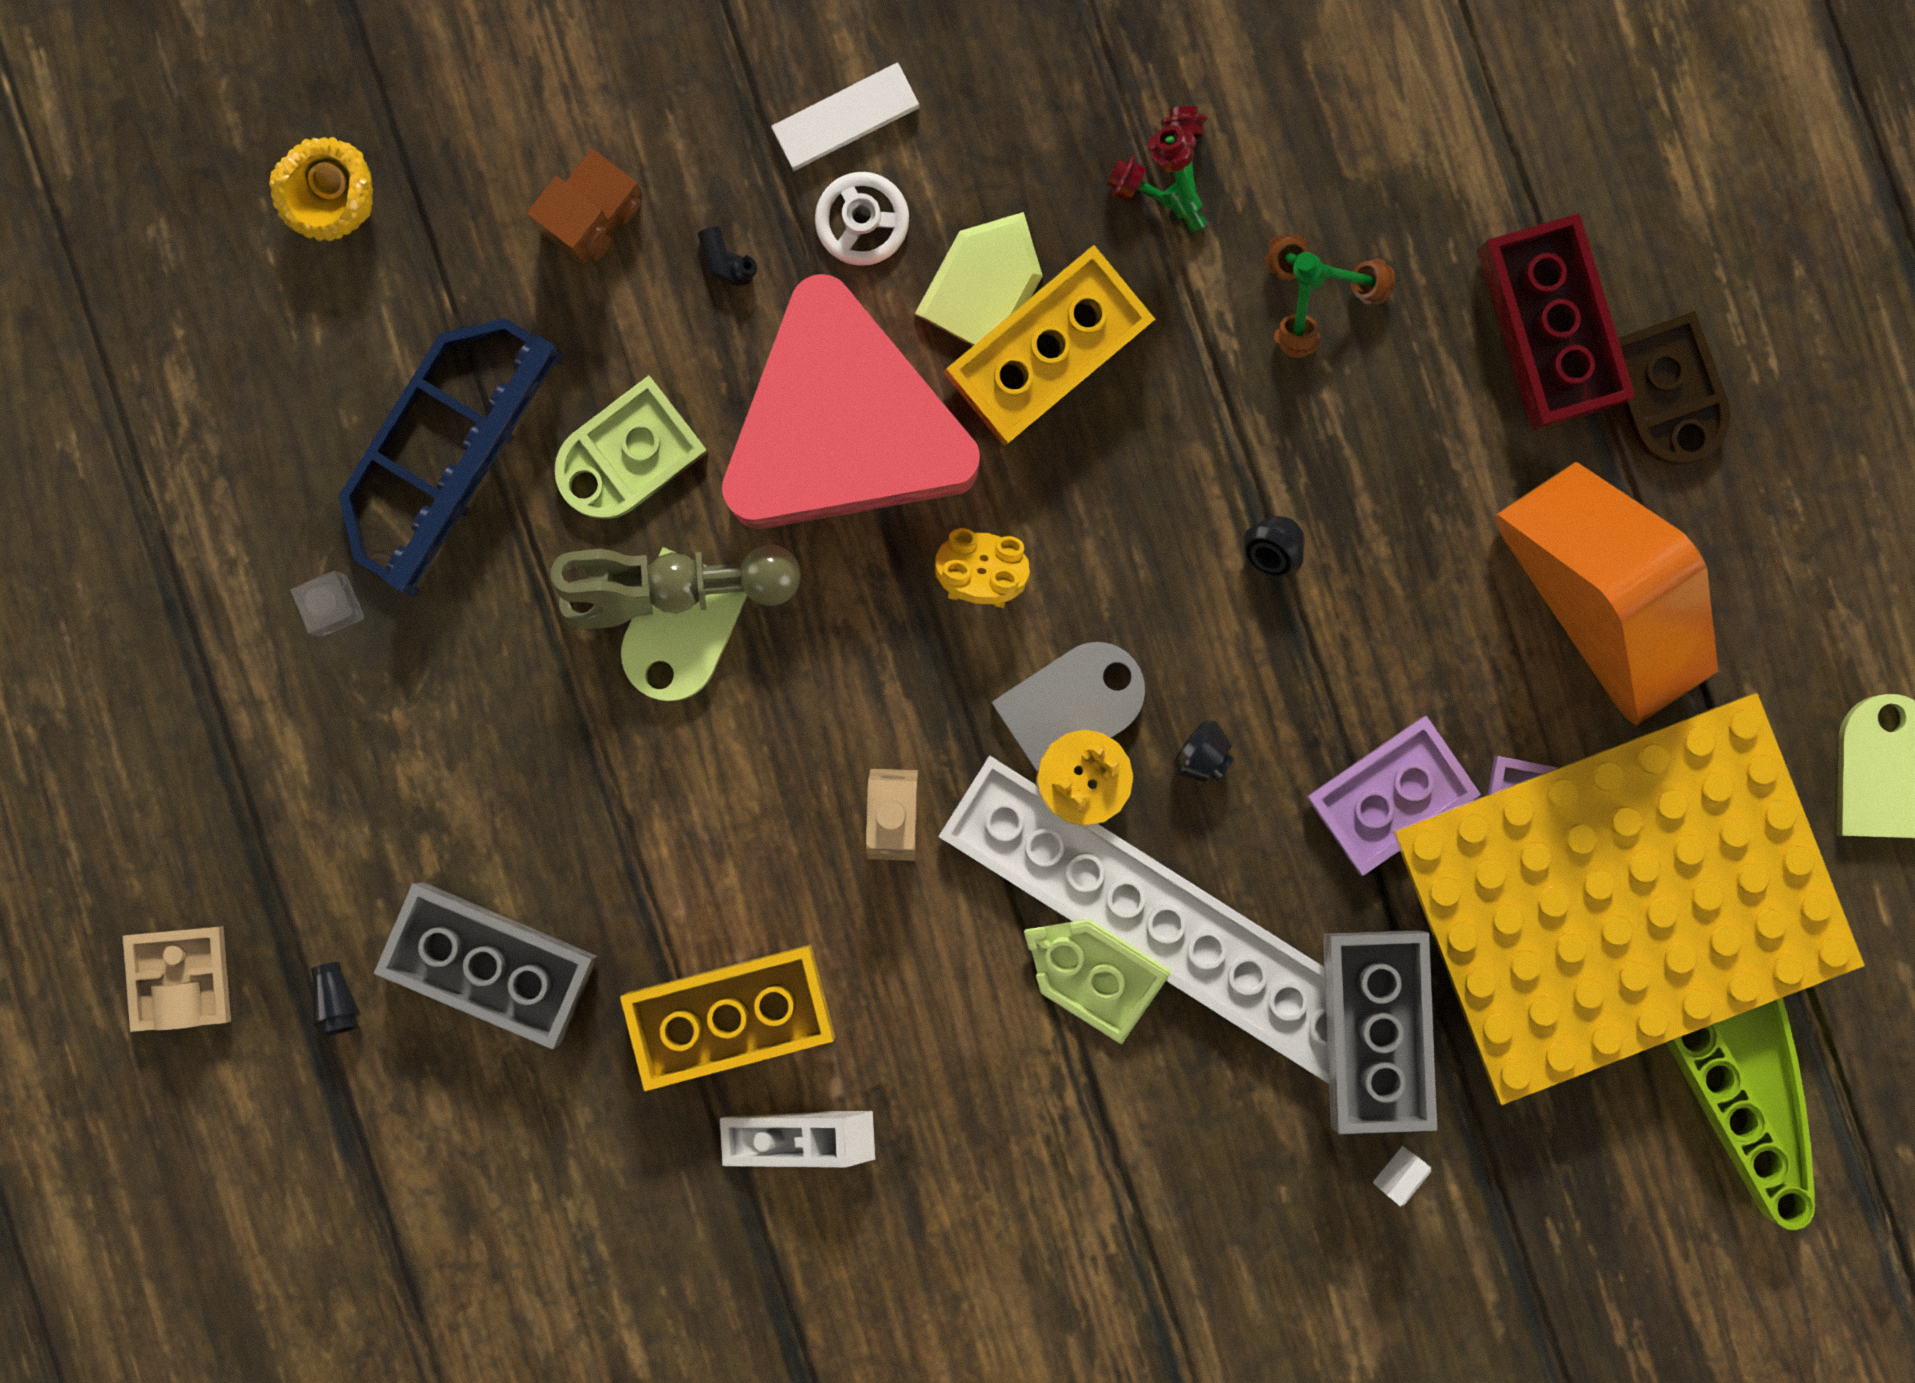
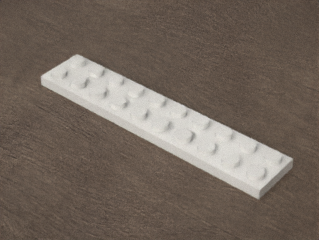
(1102, 878)

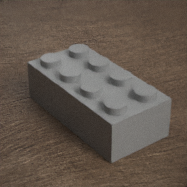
(486, 965)
(1380, 1032)

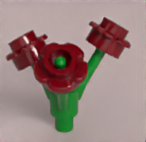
(1174, 153)

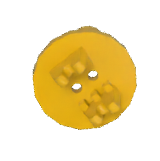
(982, 567)
(1100, 761)

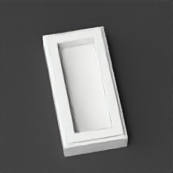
(1402, 1176)

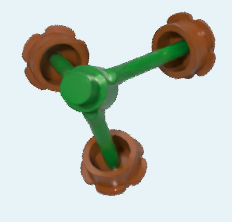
(1291, 259)

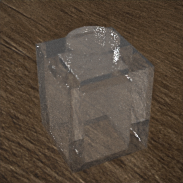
(327, 604)

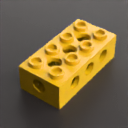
(1050, 312)

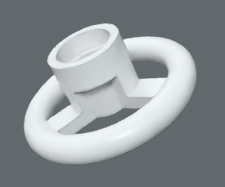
(854, 202)

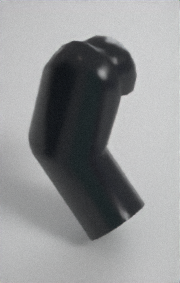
(725, 264)

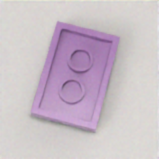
(1390, 789)

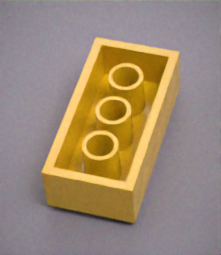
(727, 1017)

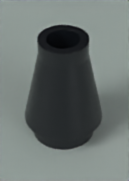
(332, 1001)

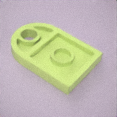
(630, 450)
(686, 641)
(1877, 771)

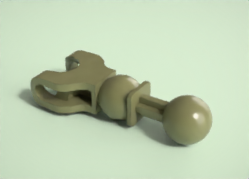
(673, 582)

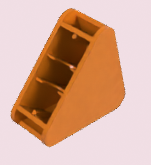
(1619, 586)

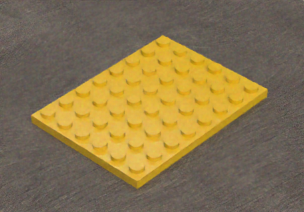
(1628, 898)

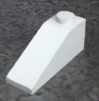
(798, 1139)

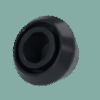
(1275, 546)
(1204, 753)

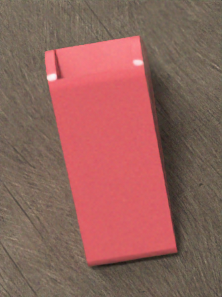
(841, 421)

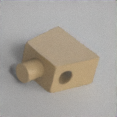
(891, 814)

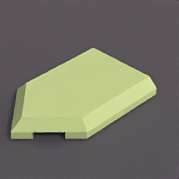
(983, 279)
(1095, 974)

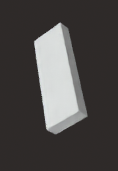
(845, 116)

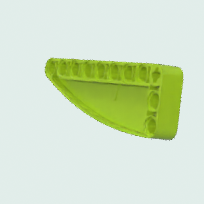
(1767, 1083)

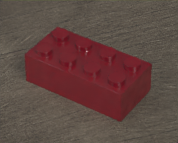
(1555, 322)

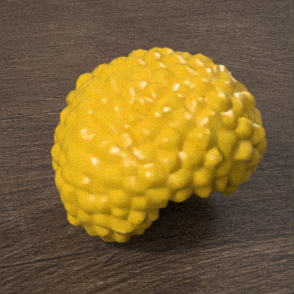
(322, 188)

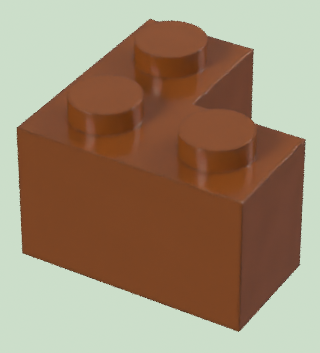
(586, 207)

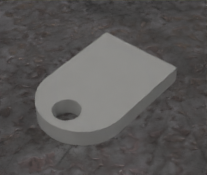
(1071, 698)

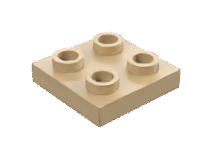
(176, 979)

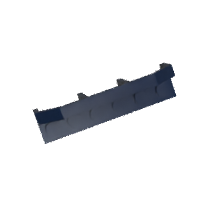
(458, 481)

